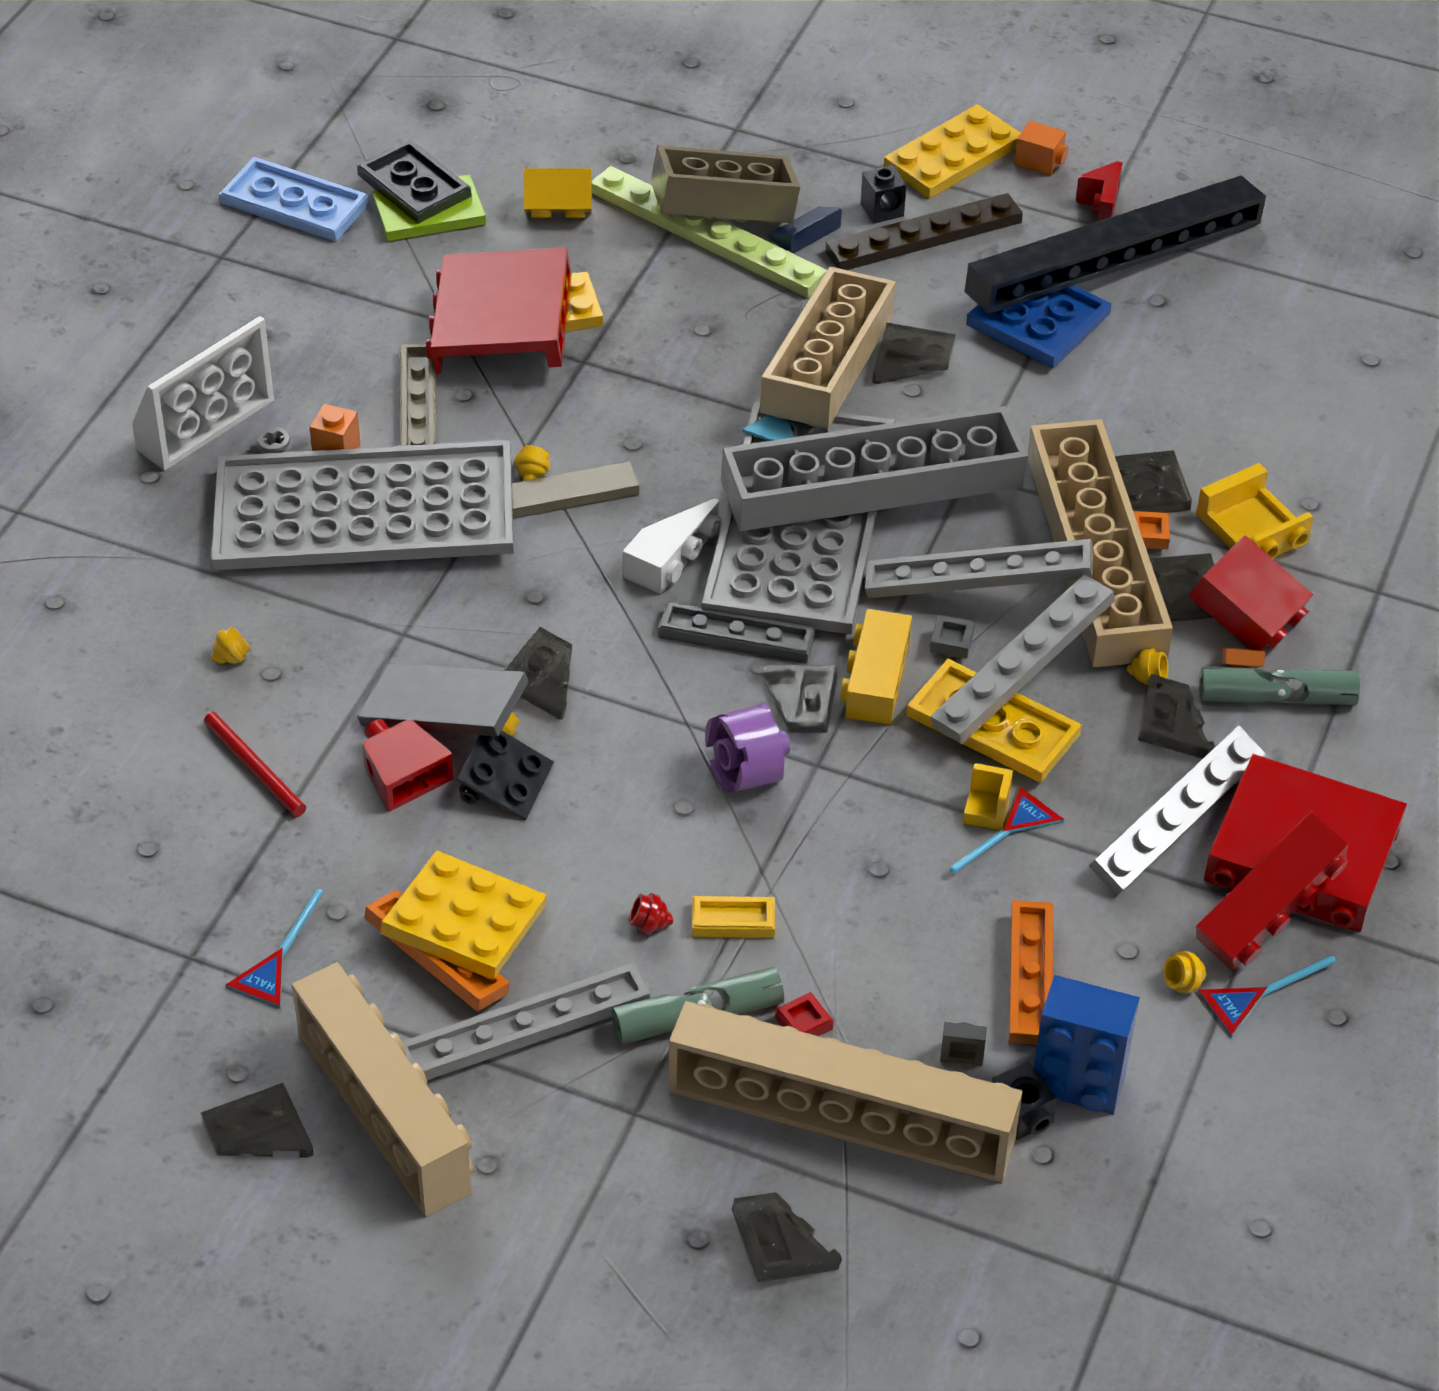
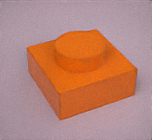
(1154, 529)
(1243, 658)

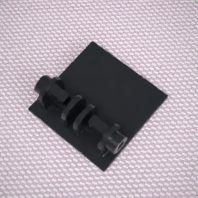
(504, 773)

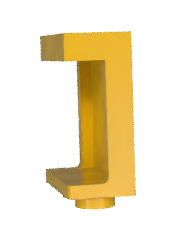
(1245, 507)

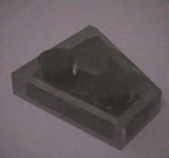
(911, 353)
(546, 665)
(802, 695)
(1172, 719)
(257, 1125)
(779, 1240)

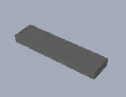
(736, 632)

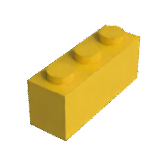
(876, 666)

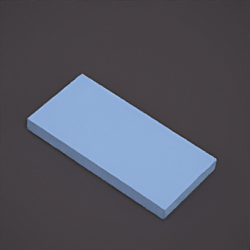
(294, 199)

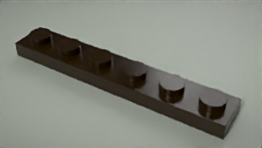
(923, 232)

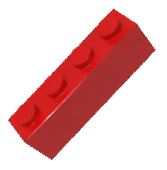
(1272, 892)

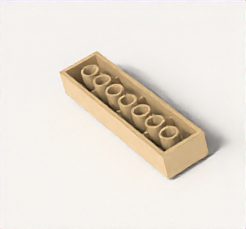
(1089, 500)
(844, 1091)

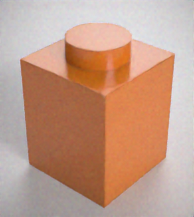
(1041, 148)
(335, 429)

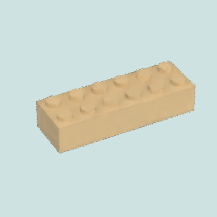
(827, 347)
(383, 1088)

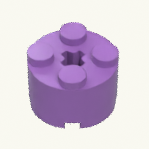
(746, 748)

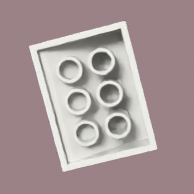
(205, 396)

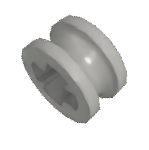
(273, 441)

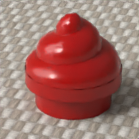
(649, 914)

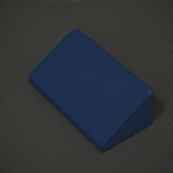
(807, 228)

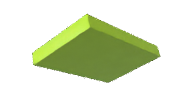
(400, 226)

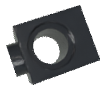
(883, 194)
(1040, 1100)

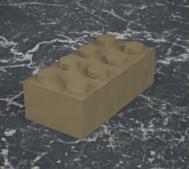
(724, 185)

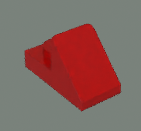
(1100, 189)

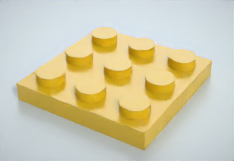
(464, 914)

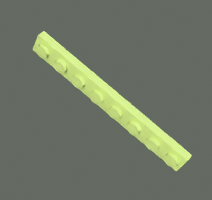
(714, 235)

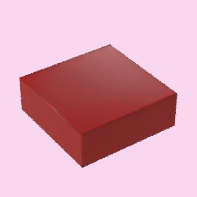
(805, 1015)

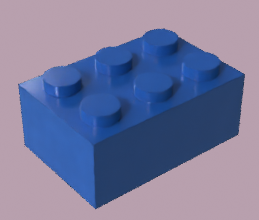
(1085, 1043)

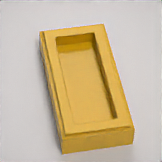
(733, 917)

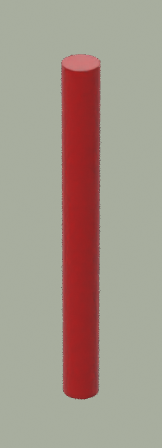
(255, 764)

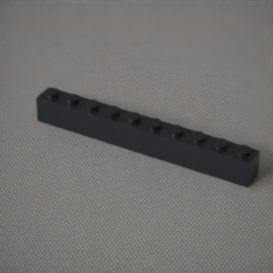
(1113, 244)

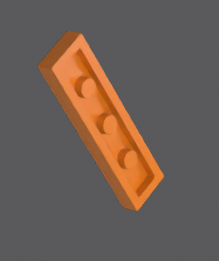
(1029, 968)
(468, 985)

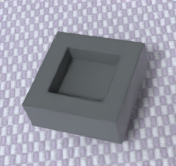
(952, 636)
(963, 1043)

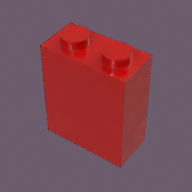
(1252, 596)

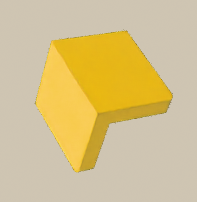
(988, 797)

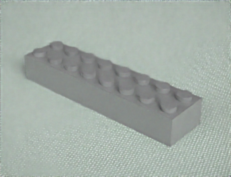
(873, 468)

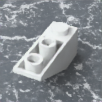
(666, 547)

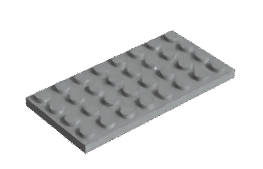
(363, 505)
(794, 570)

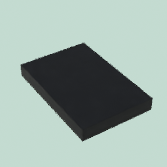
(414, 181)

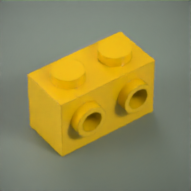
(558, 192)

